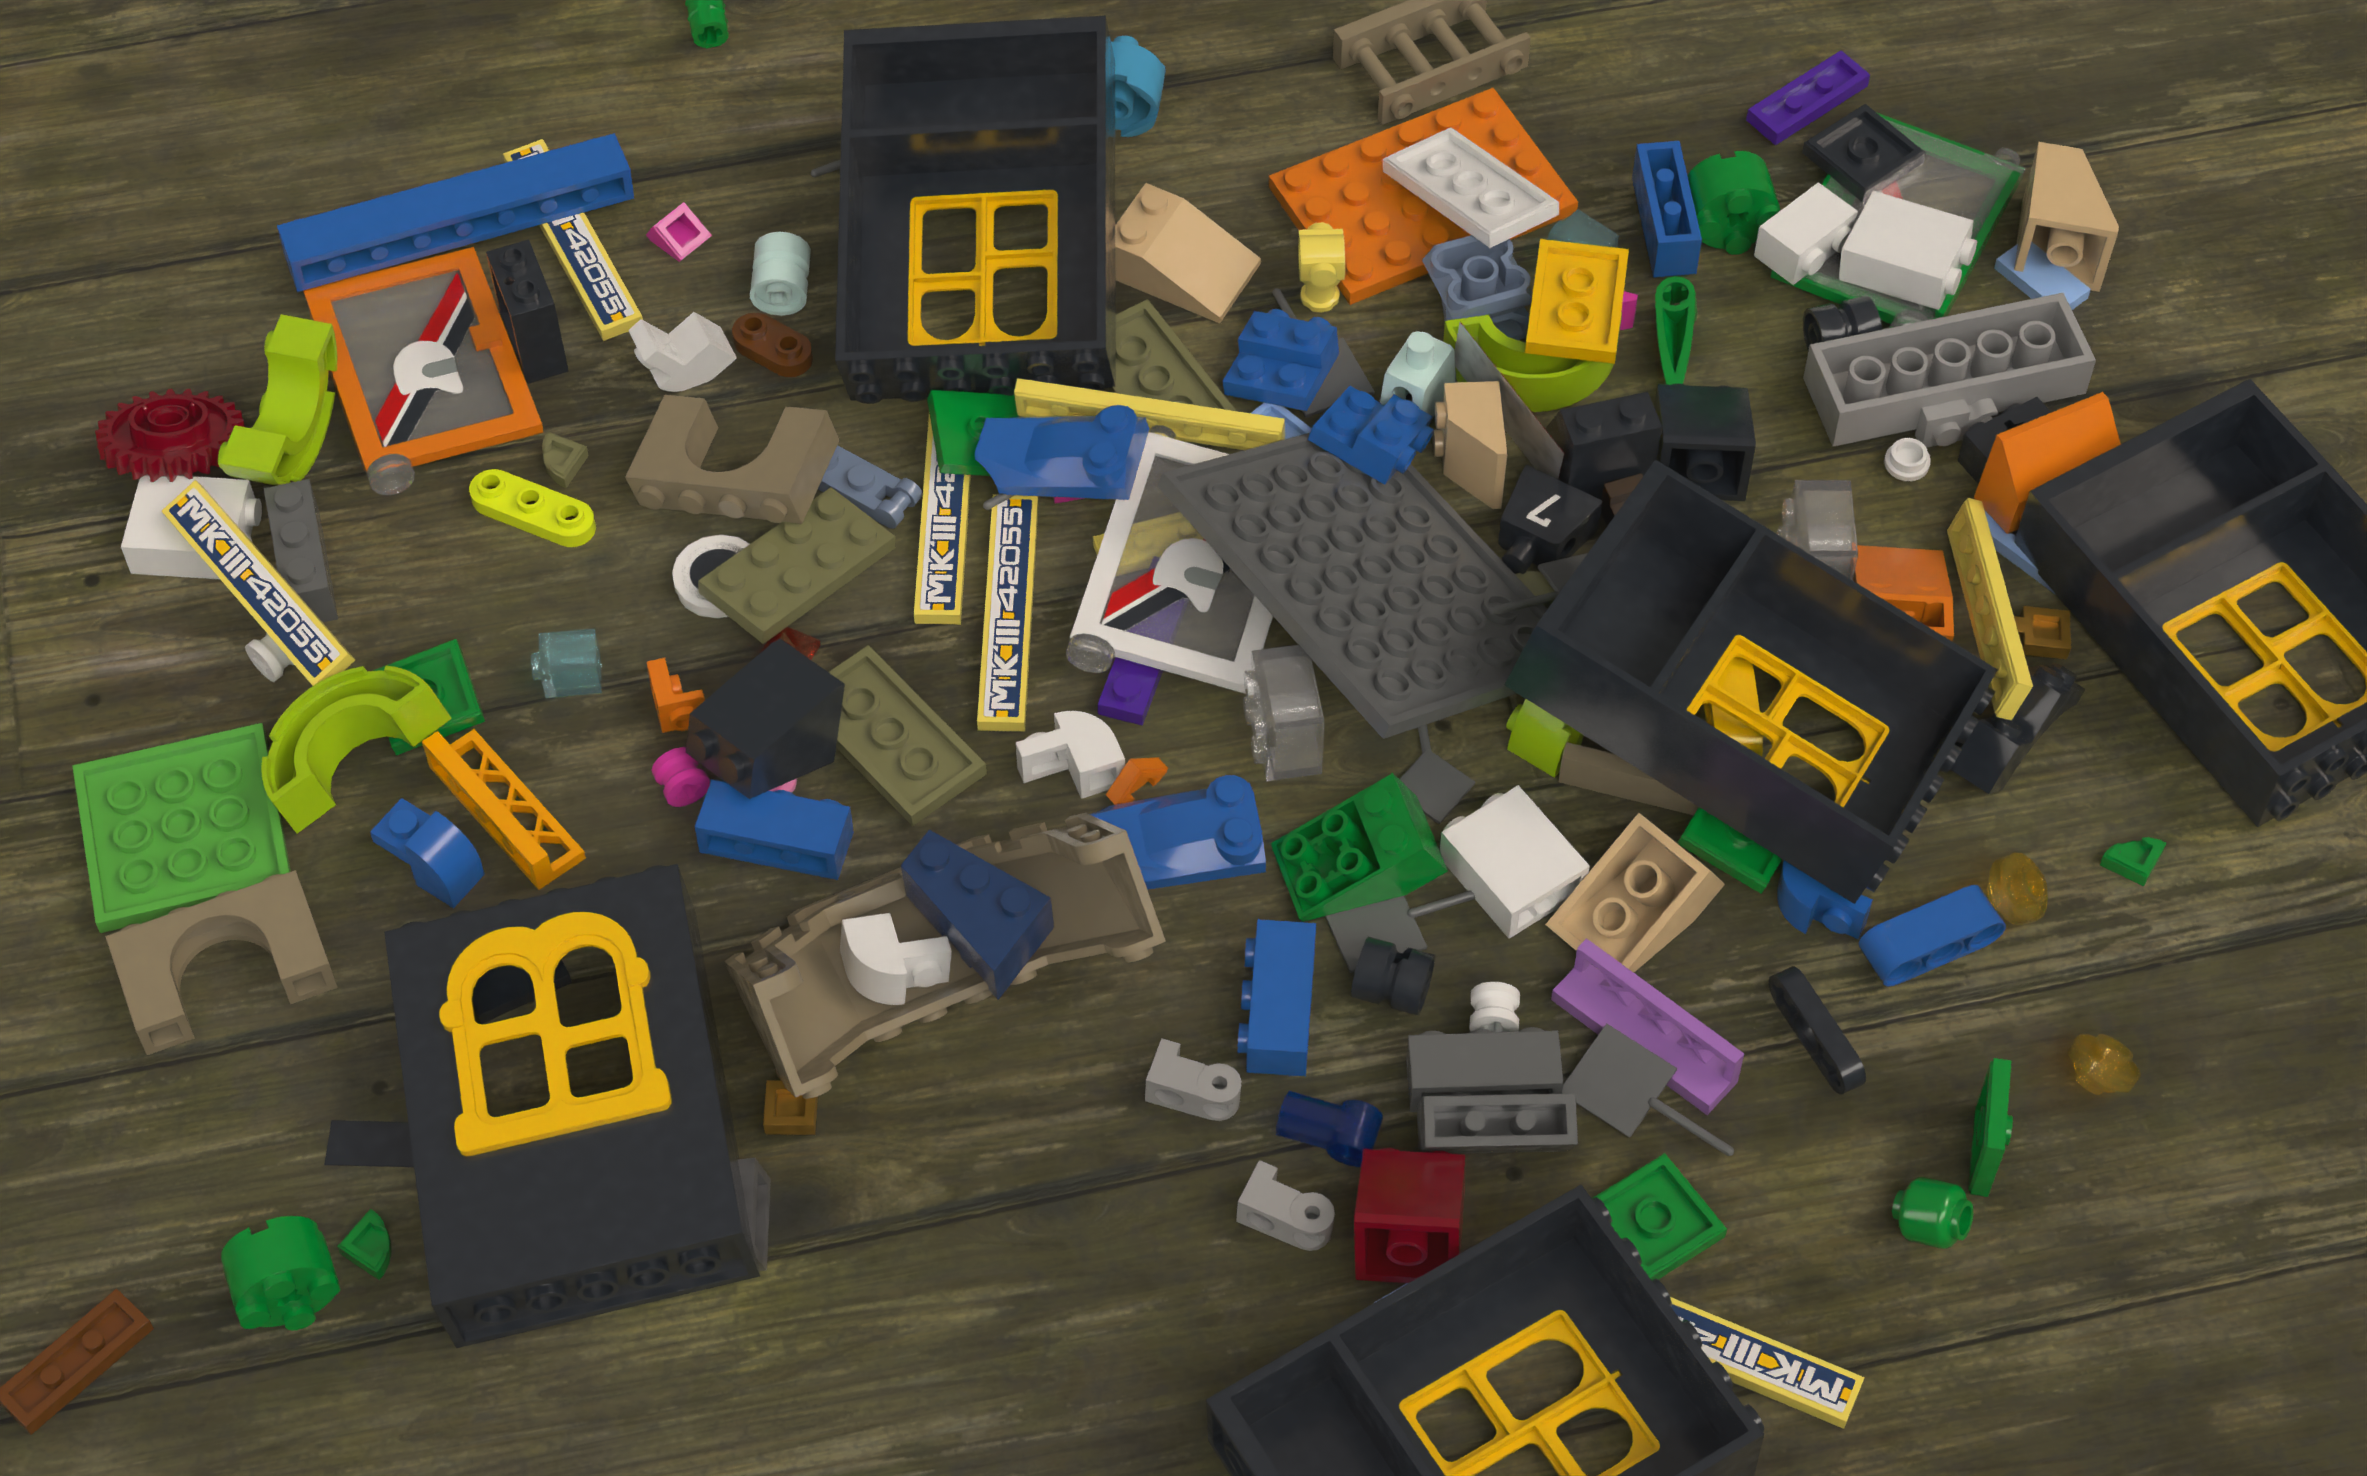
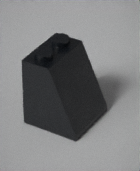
(1707, 436)
(1606, 441)
(768, 722)

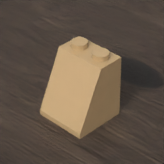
(2066, 215)

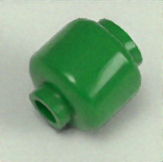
(1933, 1212)

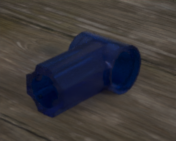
(1337, 1128)

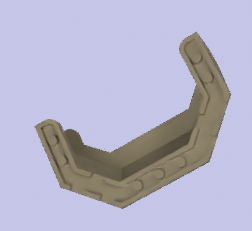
(817, 1018)

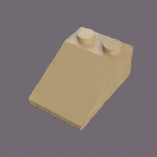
(1180, 254)
(1636, 896)

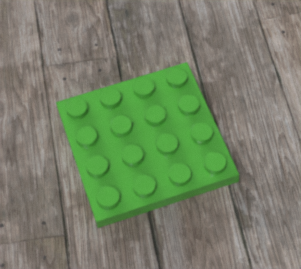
(177, 825)

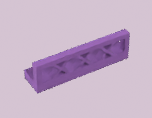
(1612, 998)

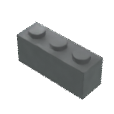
(301, 545)
(1483, 1063)
(1497, 1123)

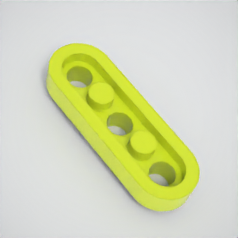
(542, 518)

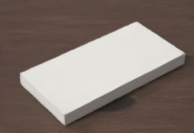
(1470, 187)

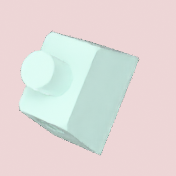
(1420, 370)

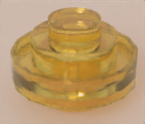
(2017, 889)
(2103, 1064)

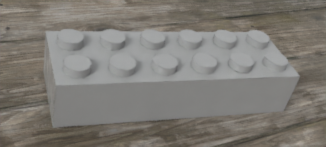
(2004, 352)

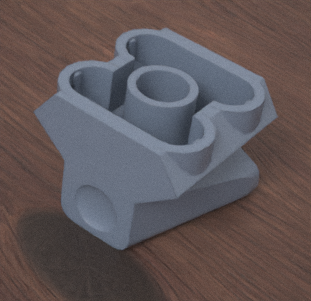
(1481, 282)

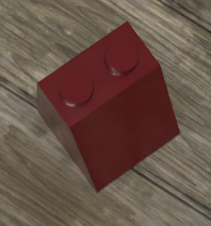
(1407, 1213)

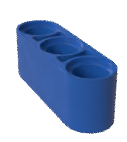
(1932, 935)

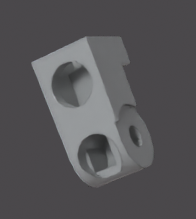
(1191, 1085)
(1285, 1212)

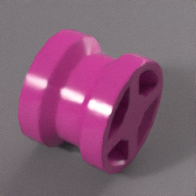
(680, 777)

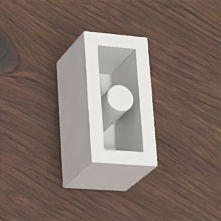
(1805, 233)

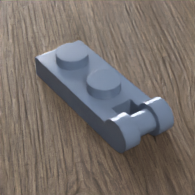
(867, 487)

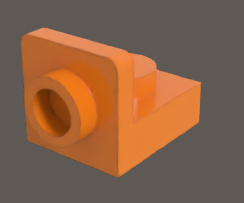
(670, 702)

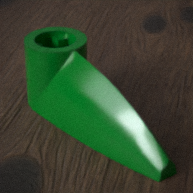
(1675, 326)

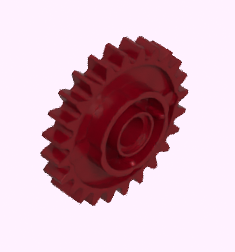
(166, 434)

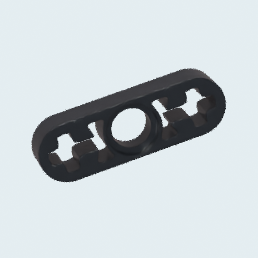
(1817, 1030)

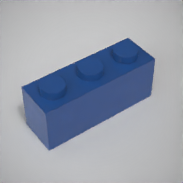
(1666, 209)
(775, 830)
(1278, 997)

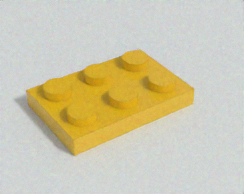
(1577, 301)

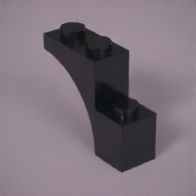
(2001, 744)

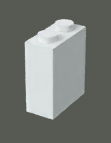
(1907, 250)
(157, 547)
(1512, 860)

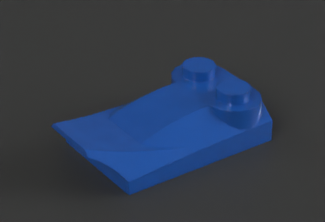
(1065, 454)
(1194, 833)

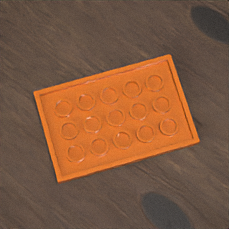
(1384, 222)

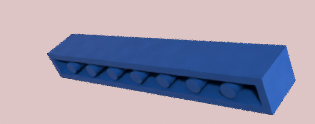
(455, 212)

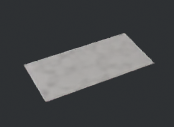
(1517, 417)

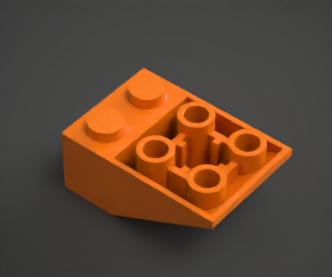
(1911, 582)

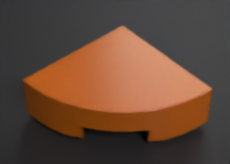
(1134, 776)

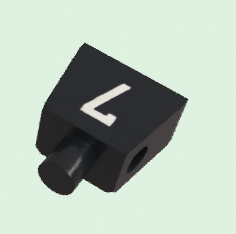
(1545, 521)

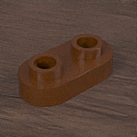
(764, 342)

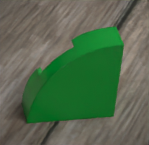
(2134, 858)
(368, 1245)

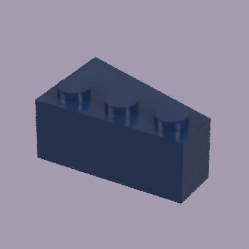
(978, 907)

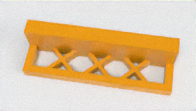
(497, 814)

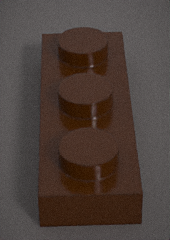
(74, 1361)

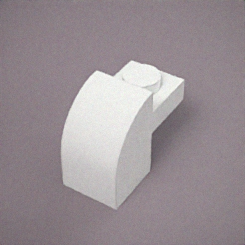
(685, 356)
(1077, 744)
(884, 967)

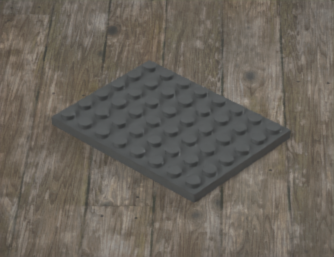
(1364, 577)

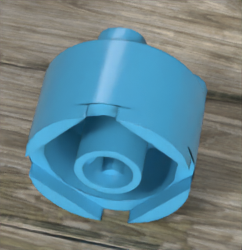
(1137, 86)

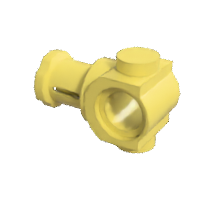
(1321, 266)

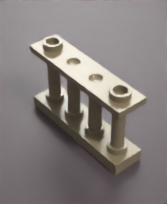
(1412, 20)

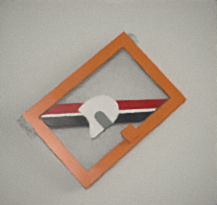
(423, 365)

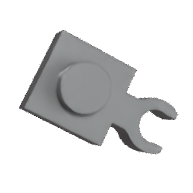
(1948, 421)

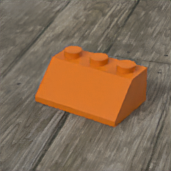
(2040, 452)

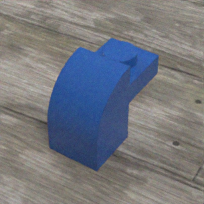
(434, 848)
(1807, 899)

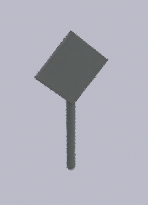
(1435, 781)

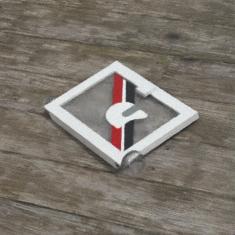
(1163, 589)

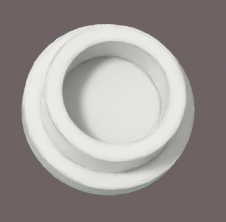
(1907, 459)

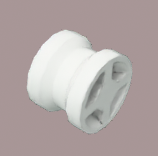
(268, 657)
(1495, 1007)

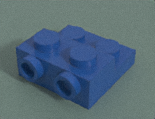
(1282, 359)
(1373, 435)

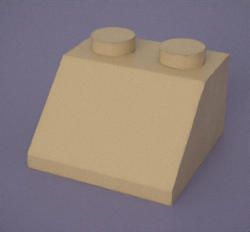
(1472, 439)

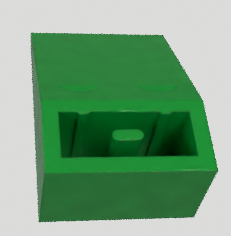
(1359, 852)

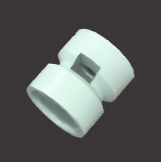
(780, 273)

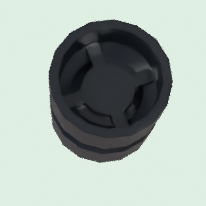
(1851, 318)
(1393, 976)

